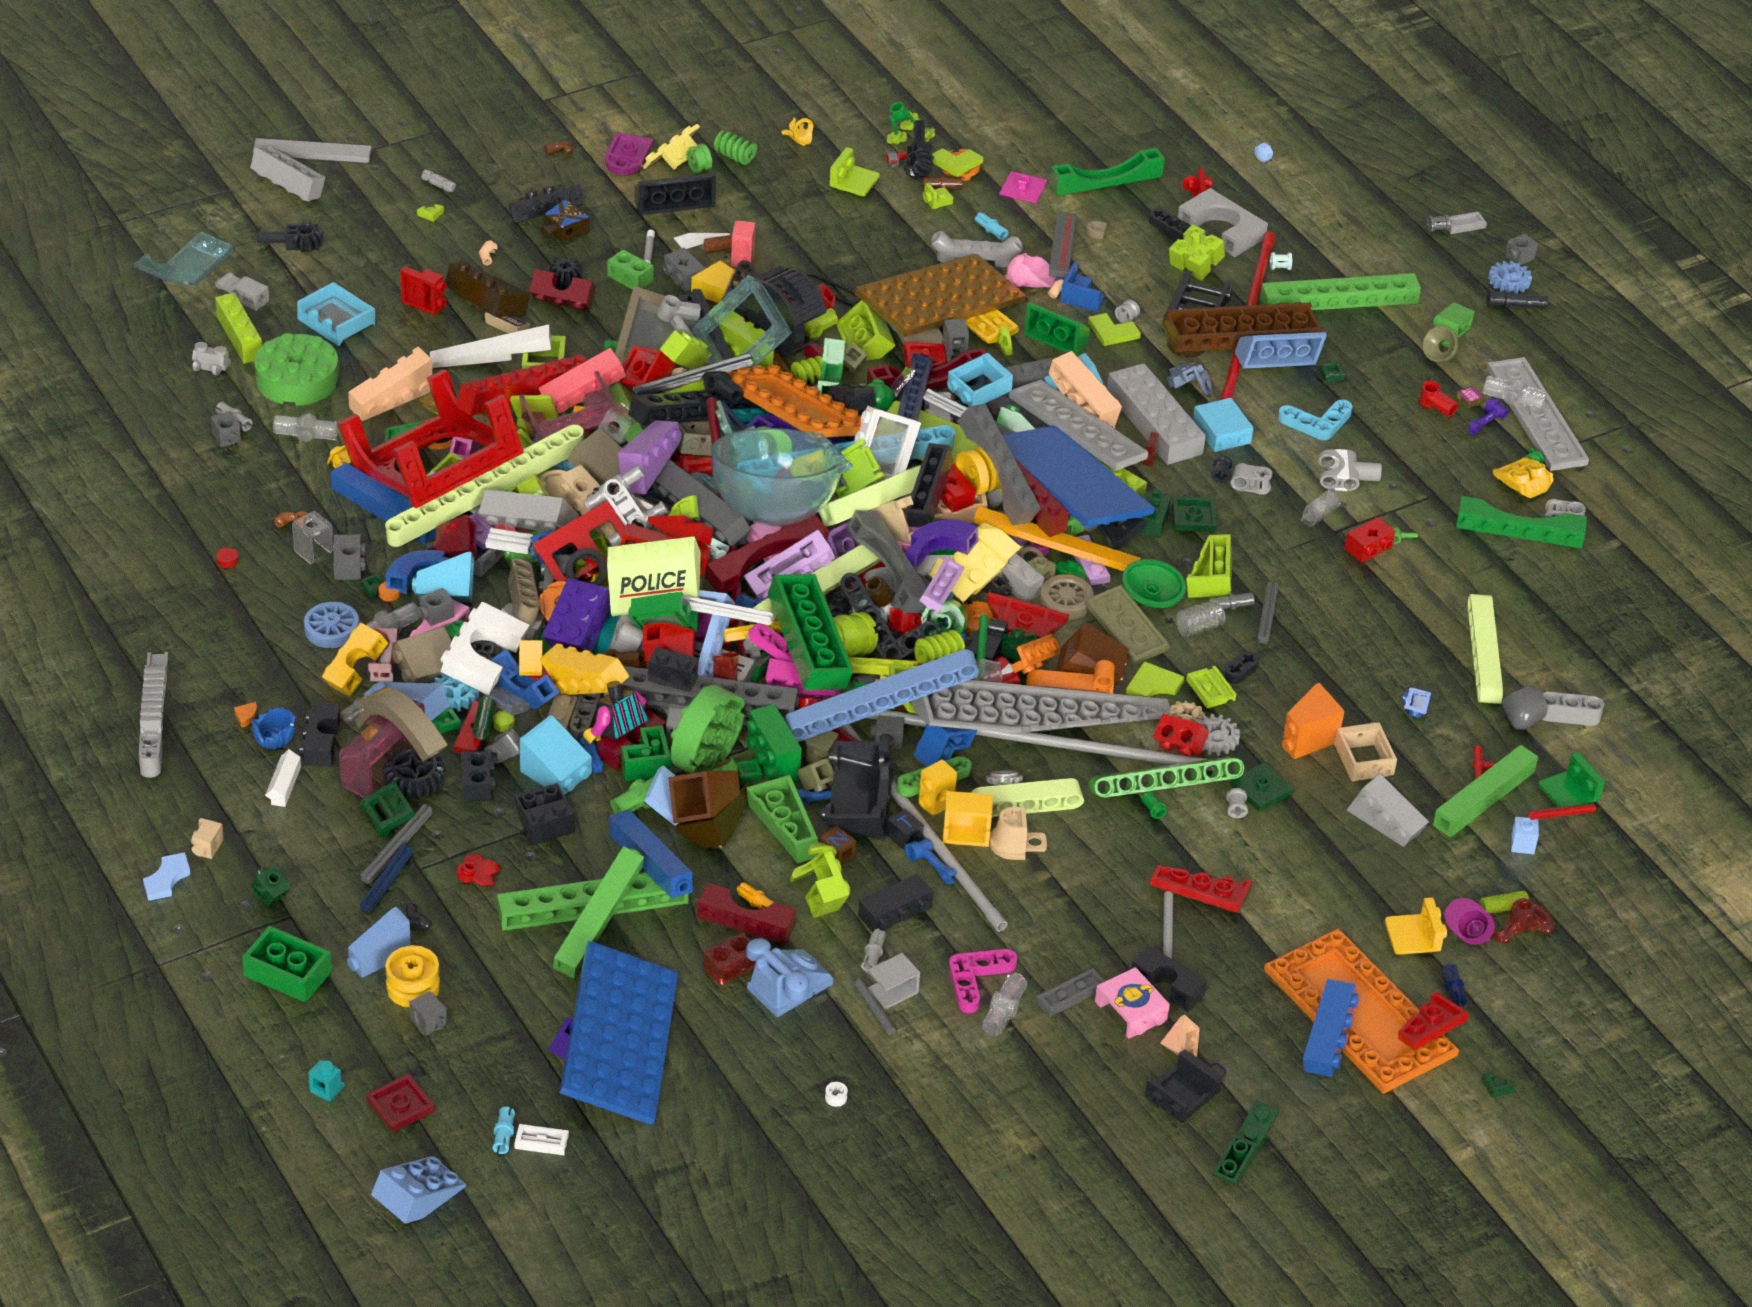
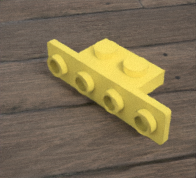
(675, 151)

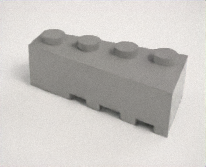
(526, 510)

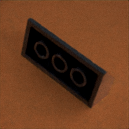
(675, 194)

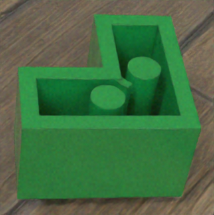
(646, 758)

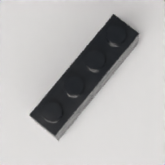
(929, 485)

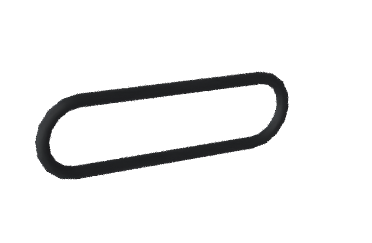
(836, 284)

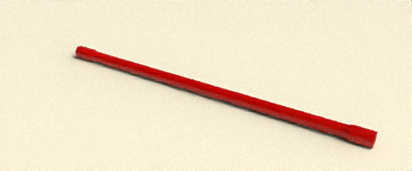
(1267, 246)

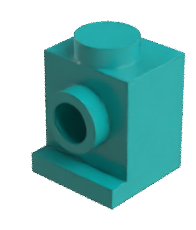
(325, 1073)

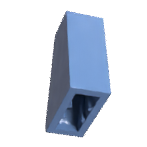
(378, 942)

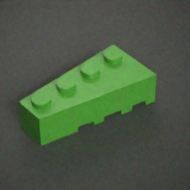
(784, 815)

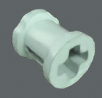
(1280, 257)

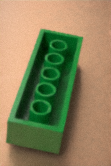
(810, 632)

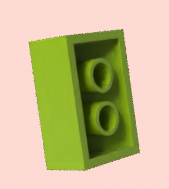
(866, 331)

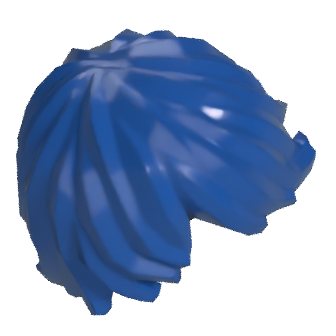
(274, 728)

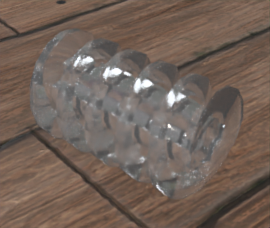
(1200, 618)

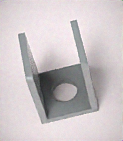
(896, 981)

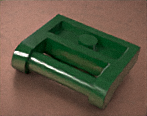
(393, 804)

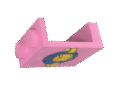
(1134, 1000)

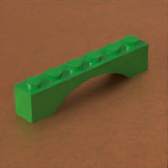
(1142, 166)
(1561, 529)

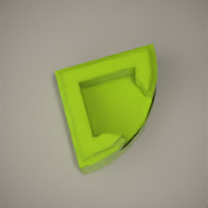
(430, 213)
(1005, 341)

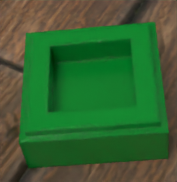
(749, 771)

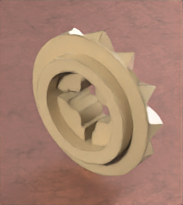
(1178, 709)

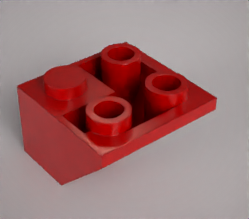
(667, 637)

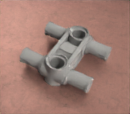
(624, 501)

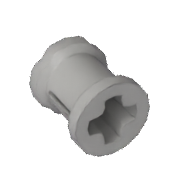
(1237, 806)

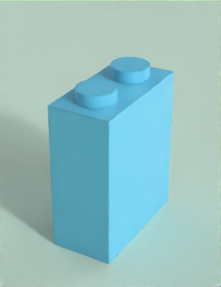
(1223, 424)

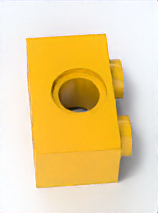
(934, 785)

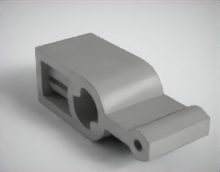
(248, 291)

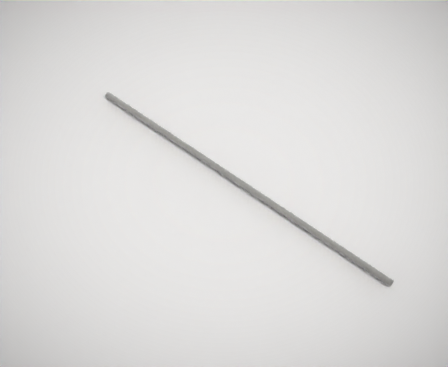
(1062, 742)

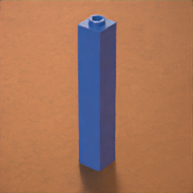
(372, 495)
(659, 861)

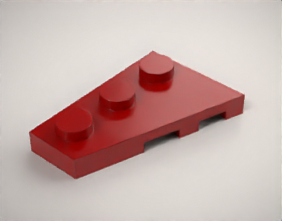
(1432, 1021)

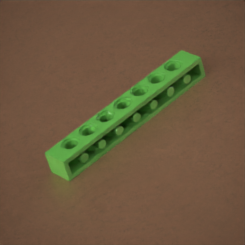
(1344, 292)
(568, 901)

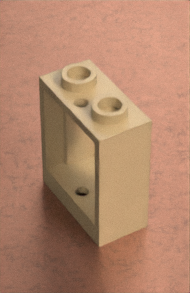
(1371, 735)

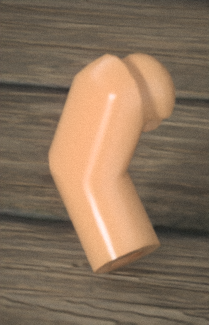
(485, 251)

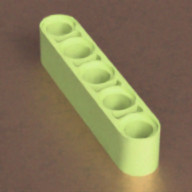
(1035, 796)

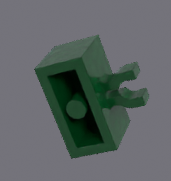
(1157, 520)

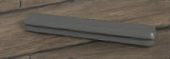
(1267, 612)

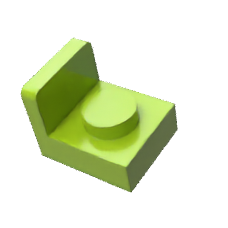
(938, 197)

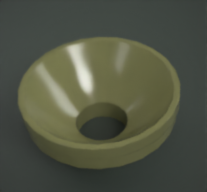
(1433, 340)

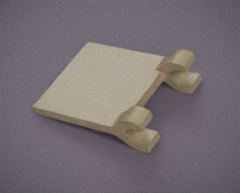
(894, 518)

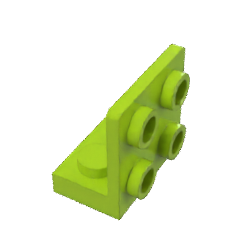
(851, 178)
(539, 403)

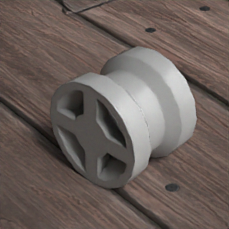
(1127, 311)

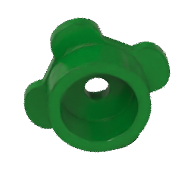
(1535, 455)

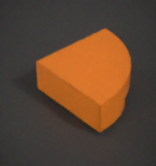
(245, 713)

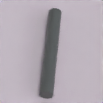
(874, 1006)

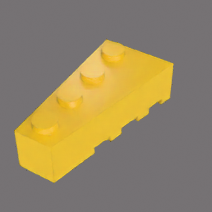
(581, 672)

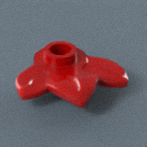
(477, 870)

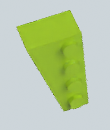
(741, 335)

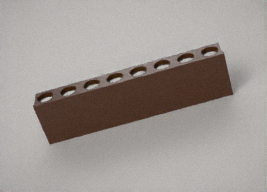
(1223, 326)

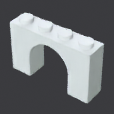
(484, 624)

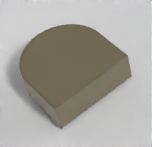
(1096, 229)

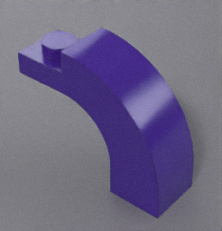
(941, 535)

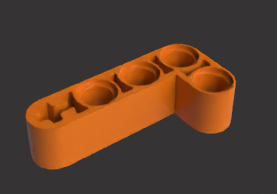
(1100, 681)

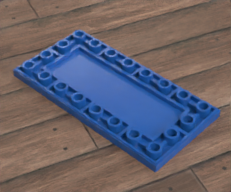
(1076, 477)

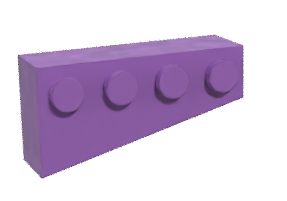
(650, 451)

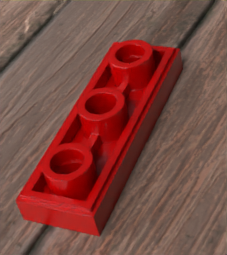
(466, 740)

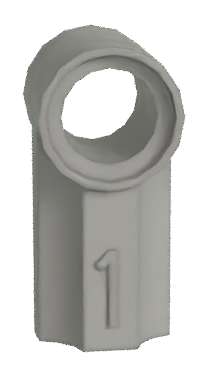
(672, 307)

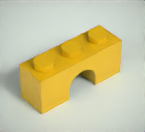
(362, 643)

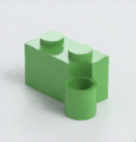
(1456, 318)

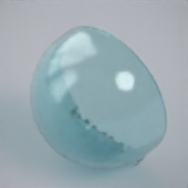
(776, 473)

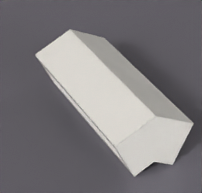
(284, 778)

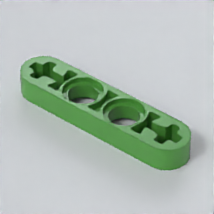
(909, 783)

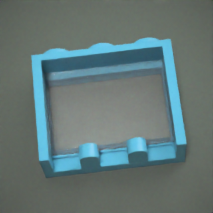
(335, 313)

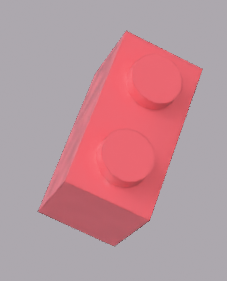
(743, 242)

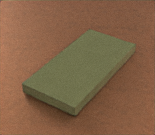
(1127, 624)

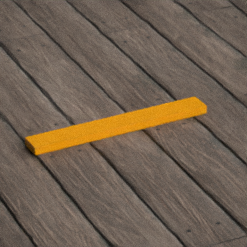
(1061, 542)

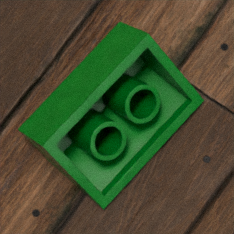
(1055, 329)

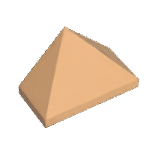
(1182, 1036)

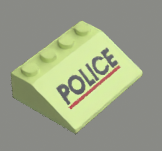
(652, 570)

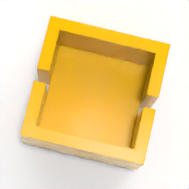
(967, 818)

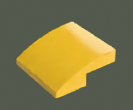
(988, 325)

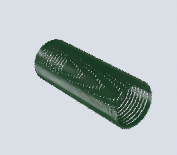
(484, 717)

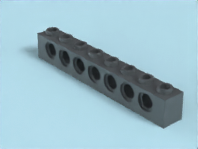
(753, 694)

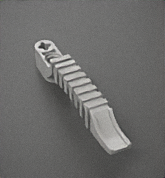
(152, 714)

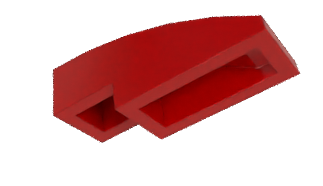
(682, 527)

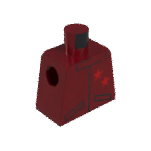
(455, 538)

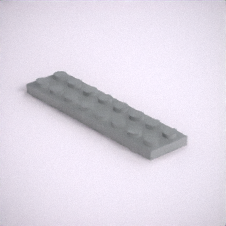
(1079, 424)
(1545, 426)

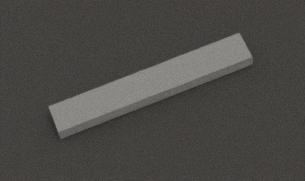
(319, 150)

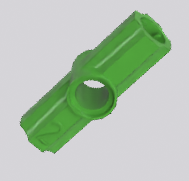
(633, 798)

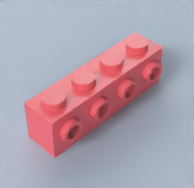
(575, 384)

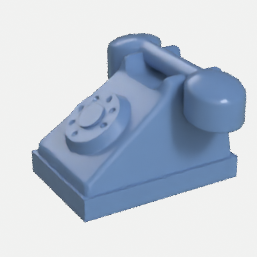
(784, 976)

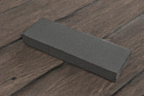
(1069, 992)

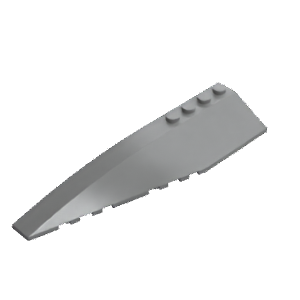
(1031, 708)

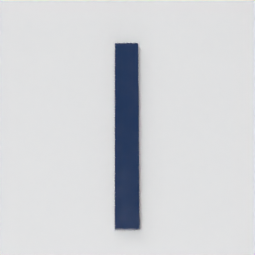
(915, 387)

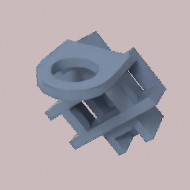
(1184, 373)

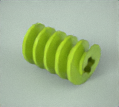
(808, 369)
(938, 646)

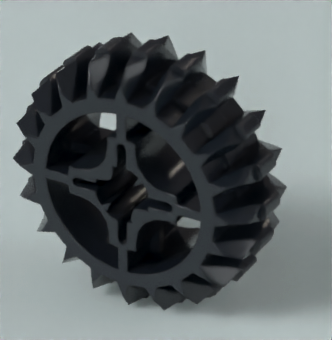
(412, 774)

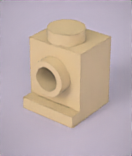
(207, 838)

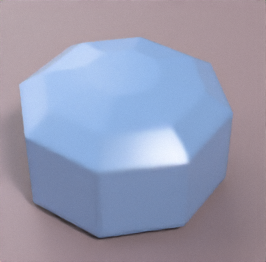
(1263, 152)

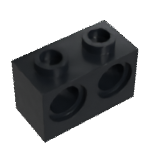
(853, 395)
(476, 776)

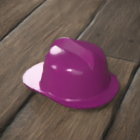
(1469, 921)

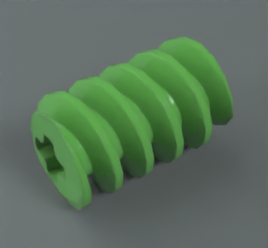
(735, 147)

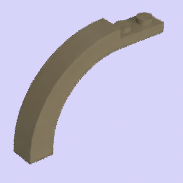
(406, 717)

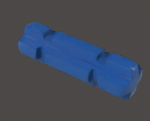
(597, 765)

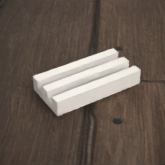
(509, 541)
(541, 1142)

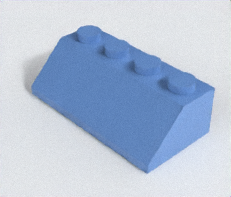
(1279, 350)

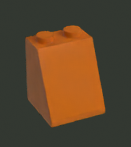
(1312, 723)

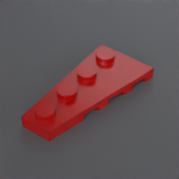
(1201, 887)

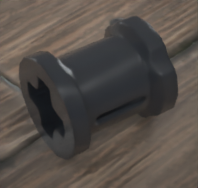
(1221, 471)

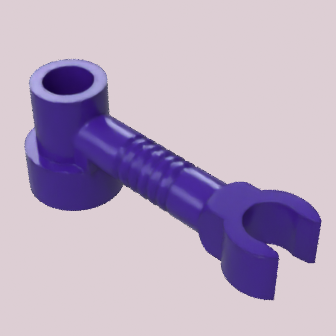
(1494, 410)

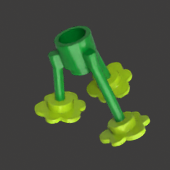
(907, 120)

